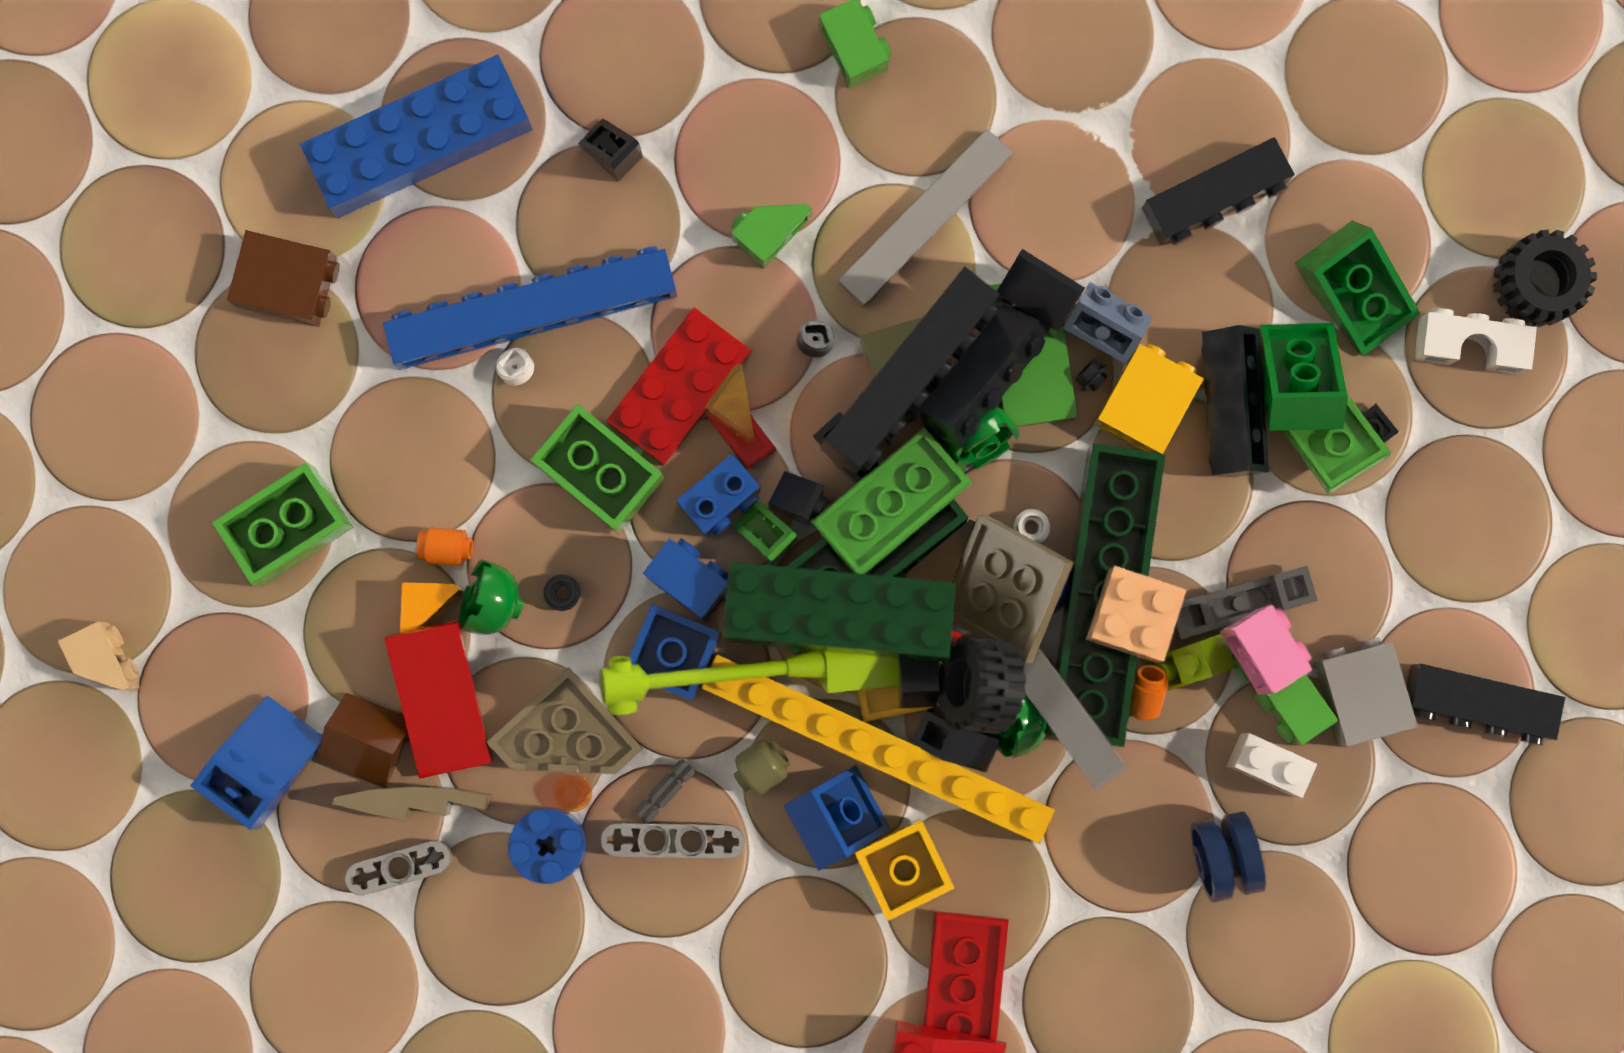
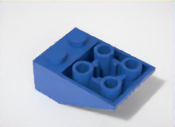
(258, 763)

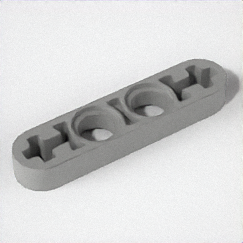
(673, 836)

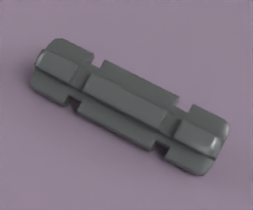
(665, 790)

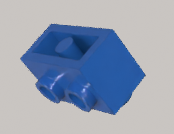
(720, 496)

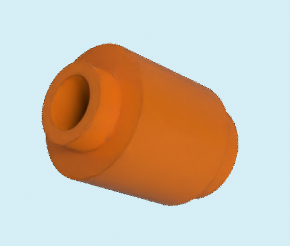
(444, 546)
(1148, 693)

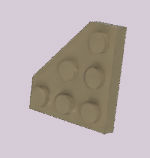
(565, 732)

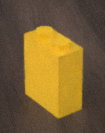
(1149, 399)

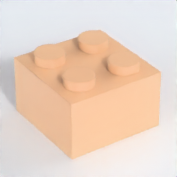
(1136, 614)

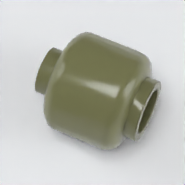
(761, 767)

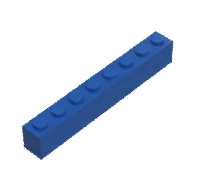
(530, 308)

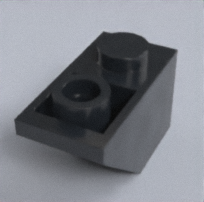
(798, 498)
(958, 747)

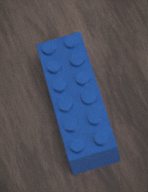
(416, 136)

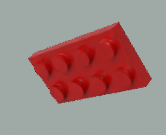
(678, 386)

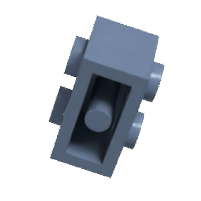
(1108, 322)

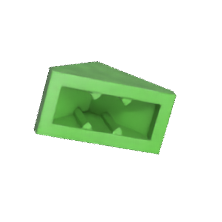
(765, 532)

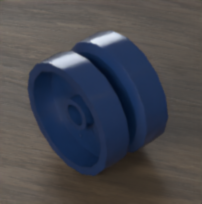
(1228, 856)

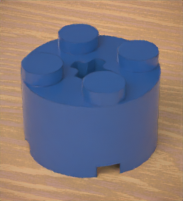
(526, 849)

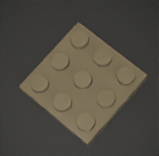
(1008, 586)

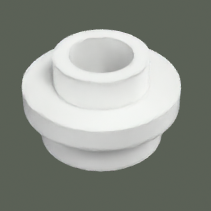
(1037, 517)

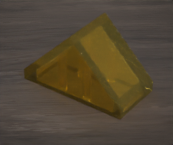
(731, 405)

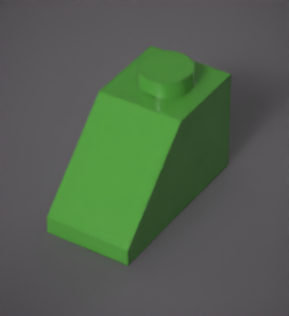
(768, 229)

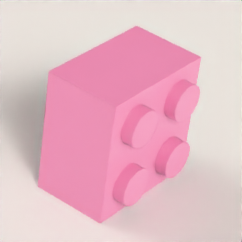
(1267, 649)

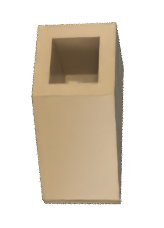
(98, 656)

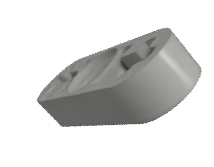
(370, 865)

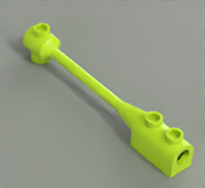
(627, 684)

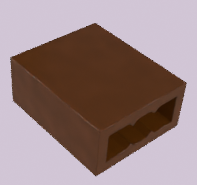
(283, 278)

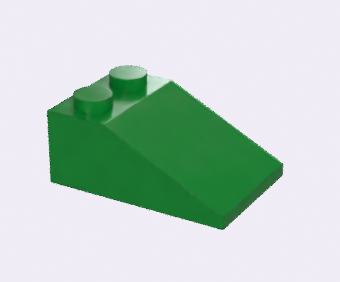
(1358, 286)
(1302, 377)

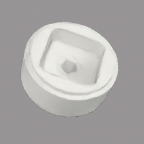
(515, 366)

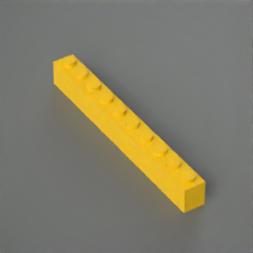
(885, 753)

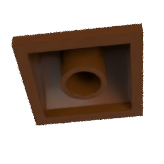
(363, 740)

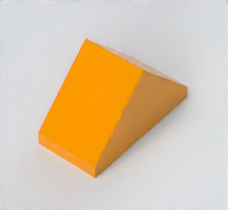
(425, 602)

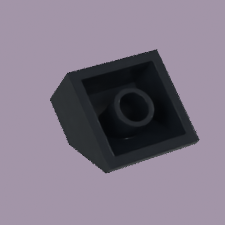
(1039, 292)

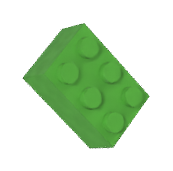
(598, 468)
(282, 525)

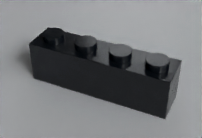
(1218, 191)
(982, 376)
(1235, 401)
(1485, 703)

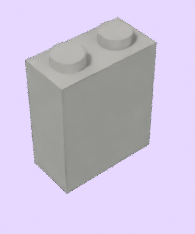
(1365, 692)

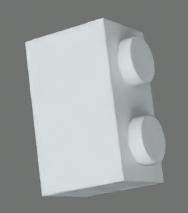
(1271, 765)

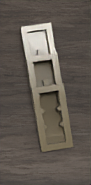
(401, 801)

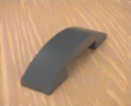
(1233, 603)

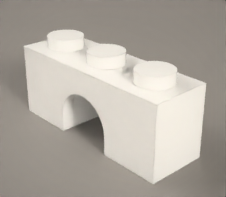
(1507, 343)

